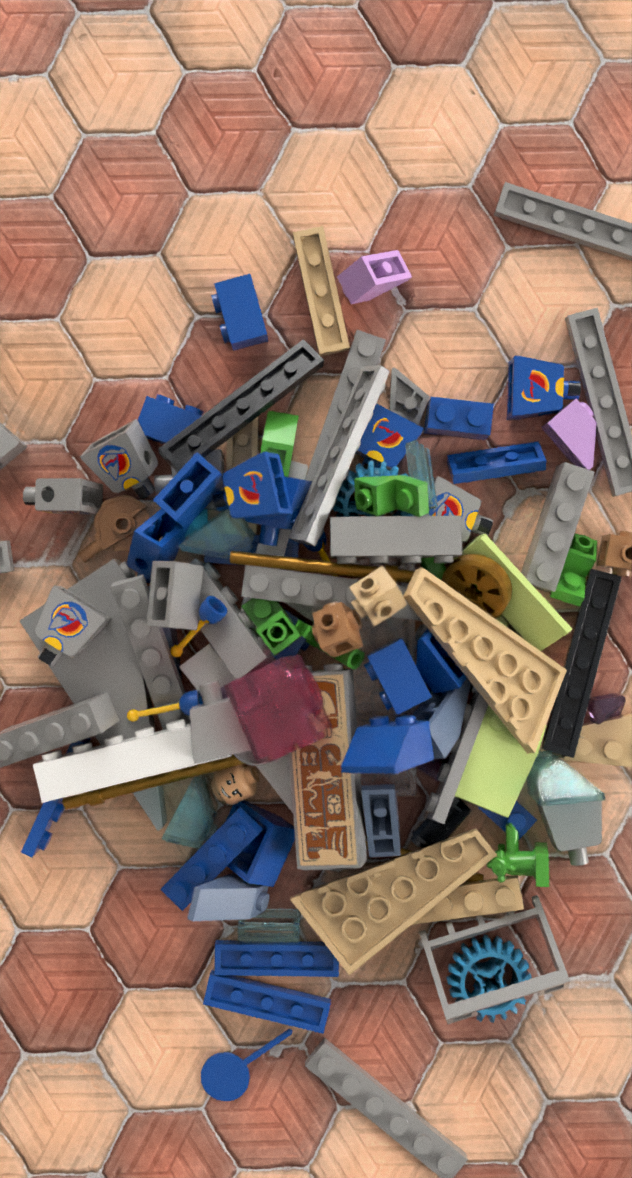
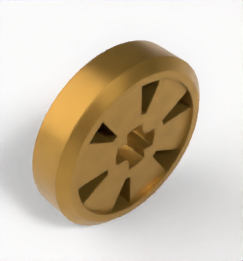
(489, 578)

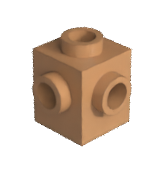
(617, 553)
(337, 629)

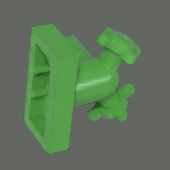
(521, 863)

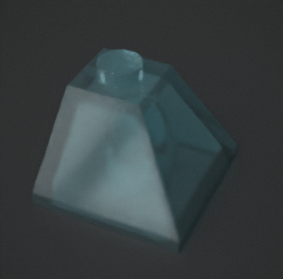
(557, 783)
(193, 817)

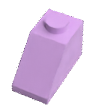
(373, 276)
(574, 433)

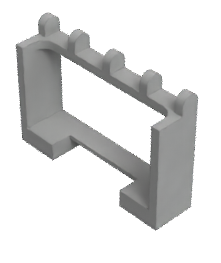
(540, 985)

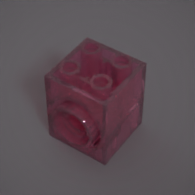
(279, 707)

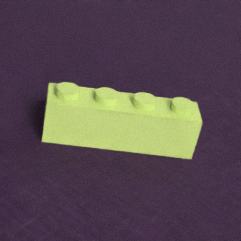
(528, 610)

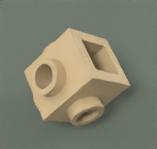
(377, 596)

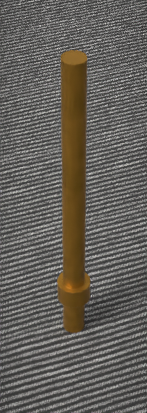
(316, 566)
(99, 796)

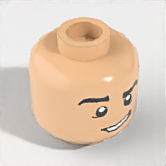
(235, 783)

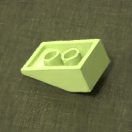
(495, 768)

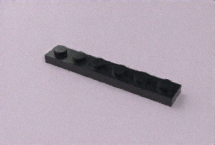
(242, 405)
(582, 663)

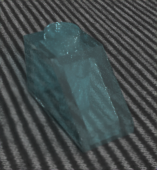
(219, 537)

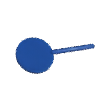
(227, 1075)

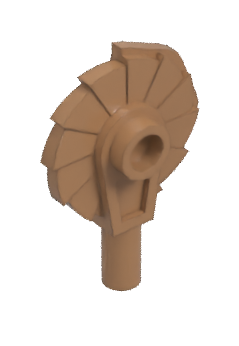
(115, 525)

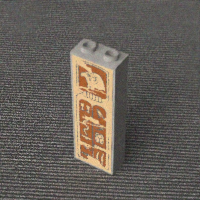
(323, 798)

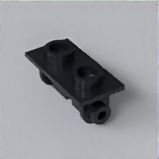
(433, 832)

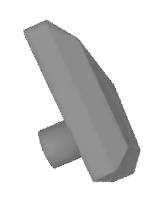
(406, 397)

